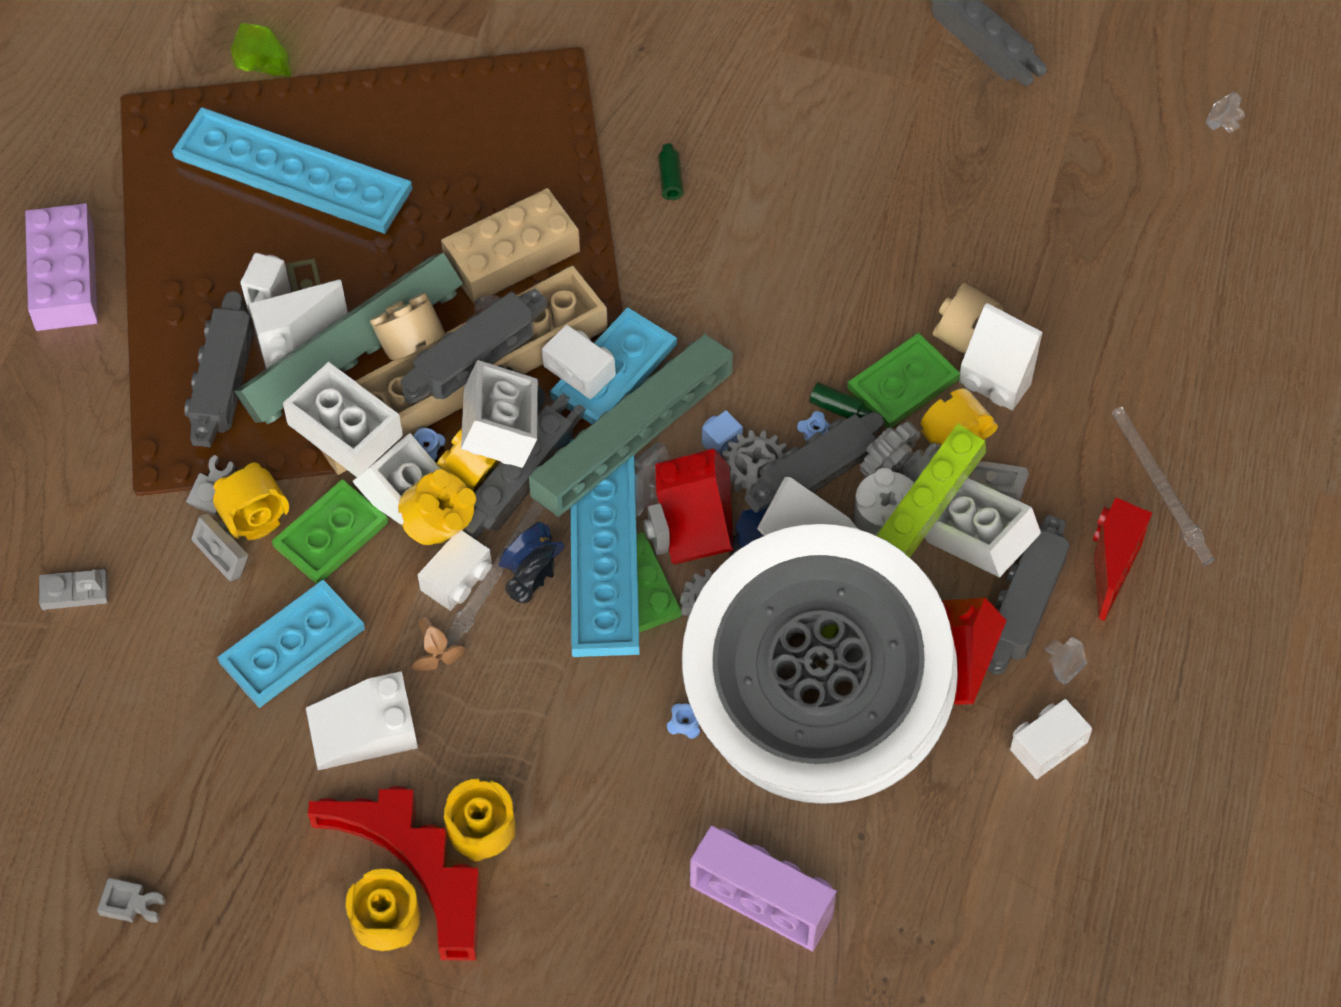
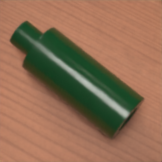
(670, 173)
(837, 402)

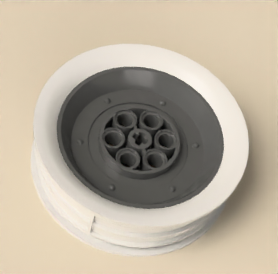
(800, 585)

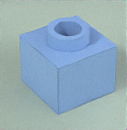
(719, 431)

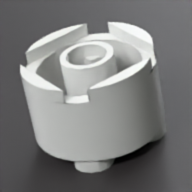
(878, 498)

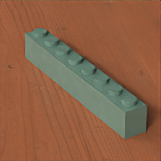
(343, 339)
(630, 425)

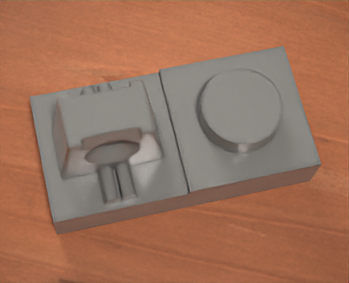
(1001, 477)
(219, 546)
(73, 589)

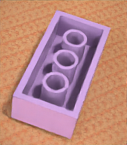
(61, 267)
(762, 887)

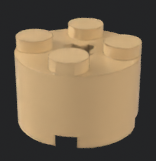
(962, 316)
(407, 326)

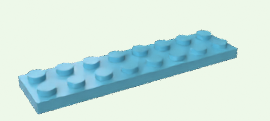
(293, 170)
(605, 568)

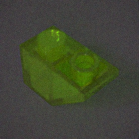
(259, 51)

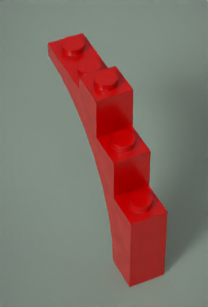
(423, 851)

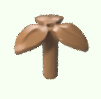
(435, 645)

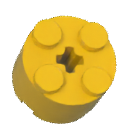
(960, 409)
(465, 465)
(250, 502)
(436, 508)
(496, 825)
(364, 909)

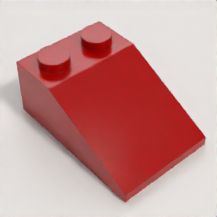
(696, 505)
(1118, 540)
(975, 633)

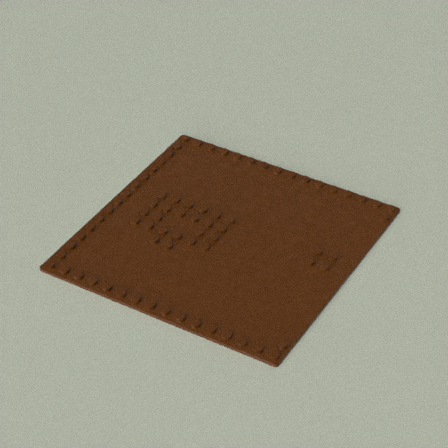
(458, 129)

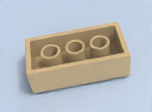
(511, 245)

